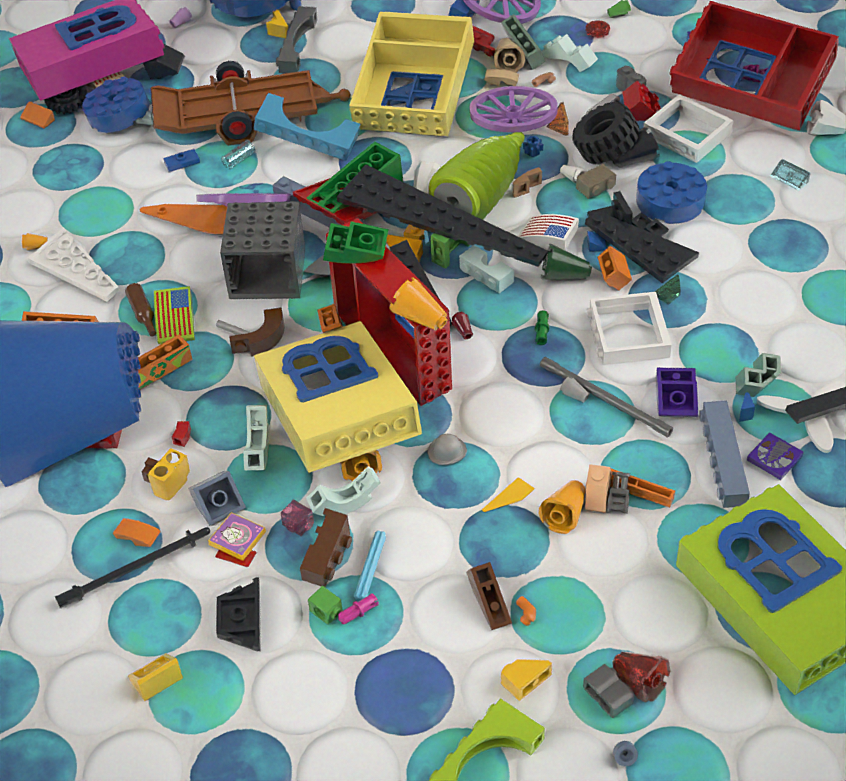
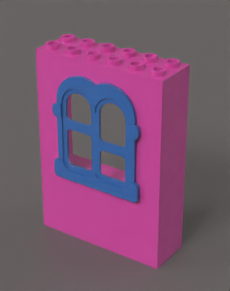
(86, 47)

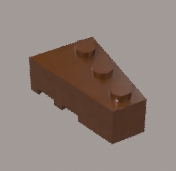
(328, 550)

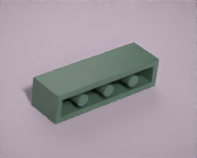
(520, 36)

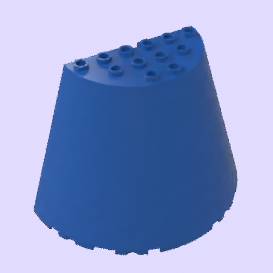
(63, 390)

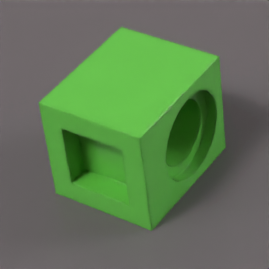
(325, 605)

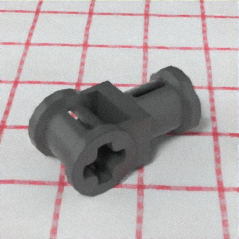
(619, 494)

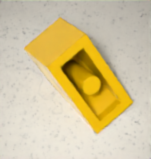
(524, 676)

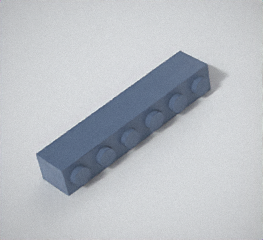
(287, 186)
(725, 454)

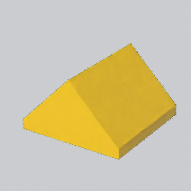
(156, 676)

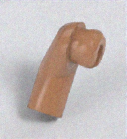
(542, 78)

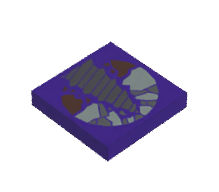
(775, 456)

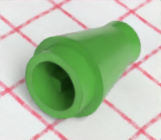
(619, 8)

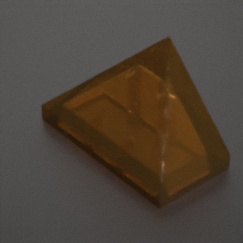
(560, 123)

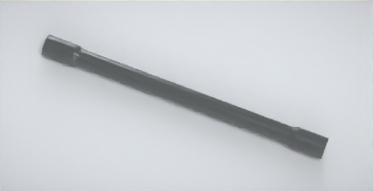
(656, 424)

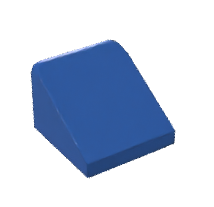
(595, 242)
(747, 408)

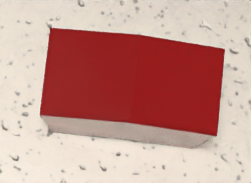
(182, 433)

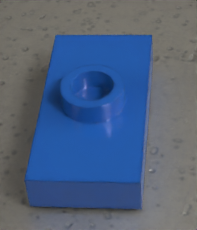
(181, 160)

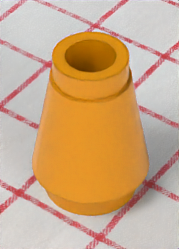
(33, 241)

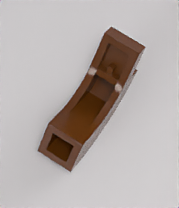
(262, 339)

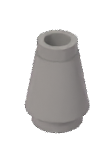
(574, 390)

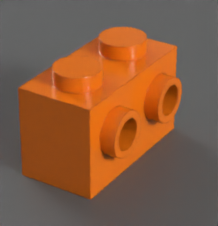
(614, 268)

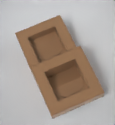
(524, 182)

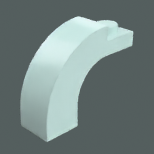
(257, 438)
(345, 498)

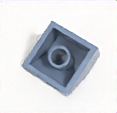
(217, 497)

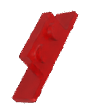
(482, 41)

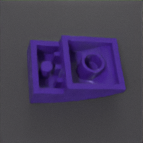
(676, 392)

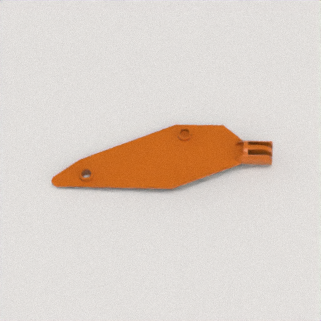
(198, 217)

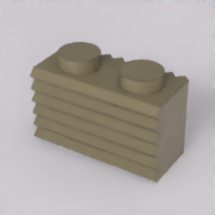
(596, 181)

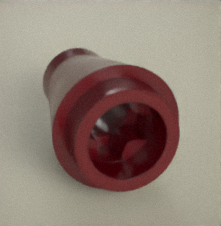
(462, 325)

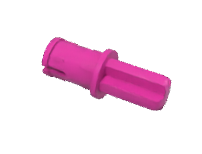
(358, 609)

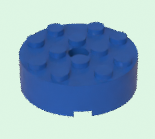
(116, 104)
(671, 192)

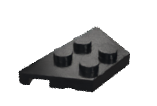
(240, 616)

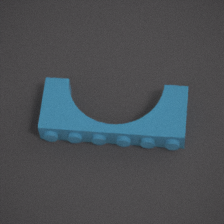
(334, 142)

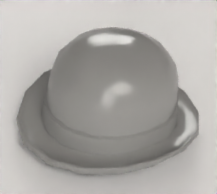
(447, 450)

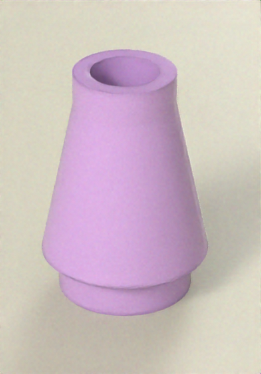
(180, 17)

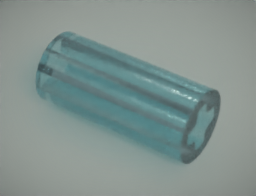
(238, 154)

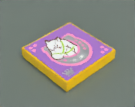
(237, 536)

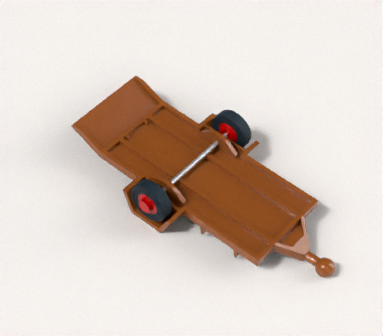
(234, 102)

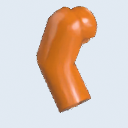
(528, 610)

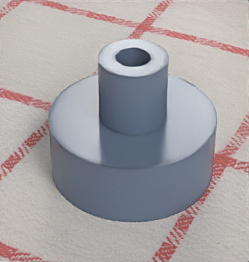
(625, 753)

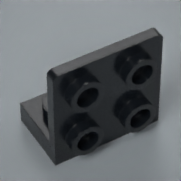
(619, 209)

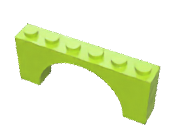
(499, 728)

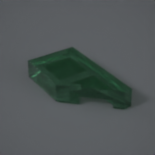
(670, 290)

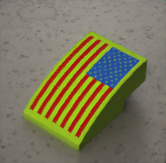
(174, 314)

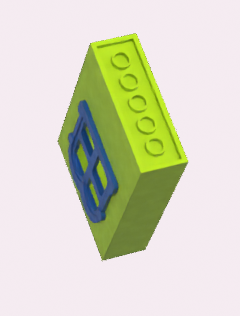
(800, 628)

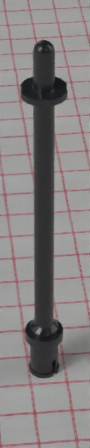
(78, 592)

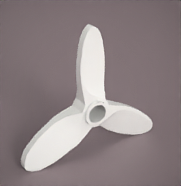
(818, 427)

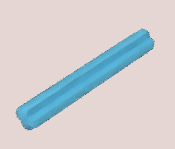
(370, 565)

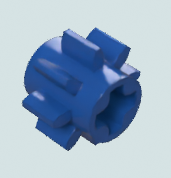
(533, 146)

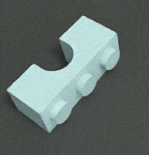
(495, 277)

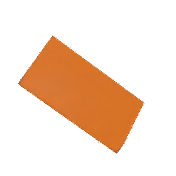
(37, 115)

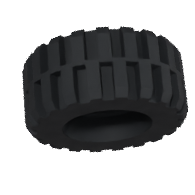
(605, 133)

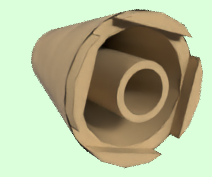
(509, 56)

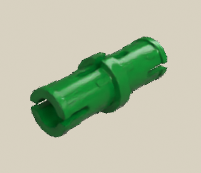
(542, 327)

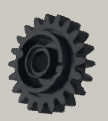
(67, 101)

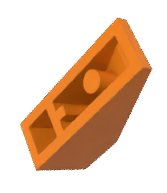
(329, 318)

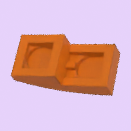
(136, 531)

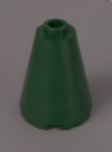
(564, 265)

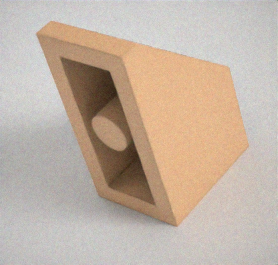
(598, 488)

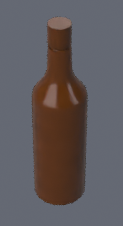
(141, 306)

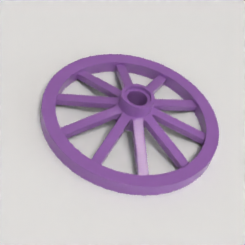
(523, 18)
(511, 117)
(224, 199)

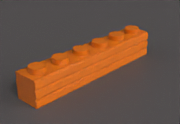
(648, 490)

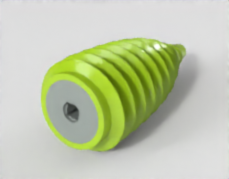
(478, 174)

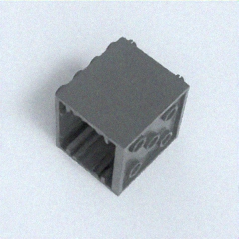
(263, 250)

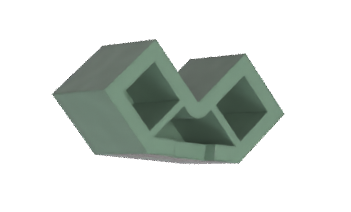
(764, 372)

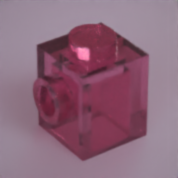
(297, 518)

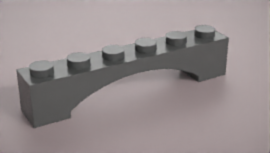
(303, 20)

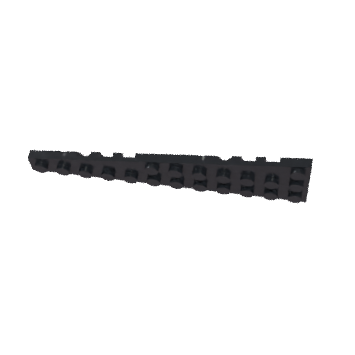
(413, 207)

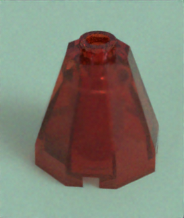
(642, 673)

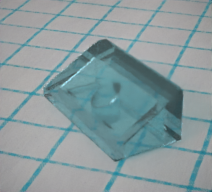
(791, 174)

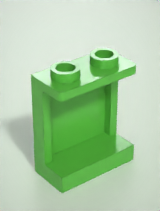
(442, 247)

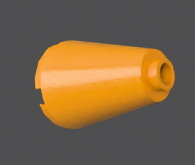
(418, 305)
(563, 507)

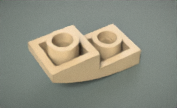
(495, 76)

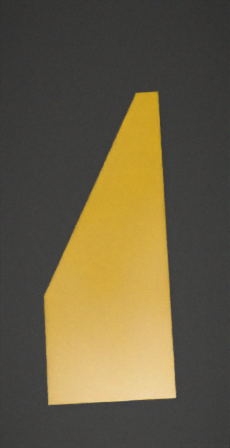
(513, 493)

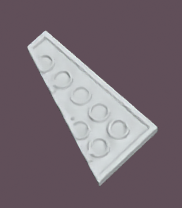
(73, 264)

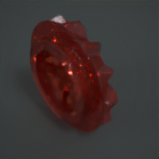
(603, 28)

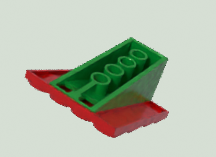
(323, 195)

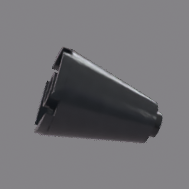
(642, 150)

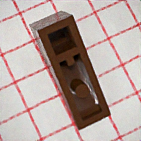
(489, 595)

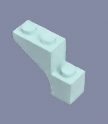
(564, 49)

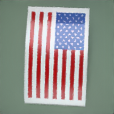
(550, 229)

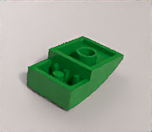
(355, 243)

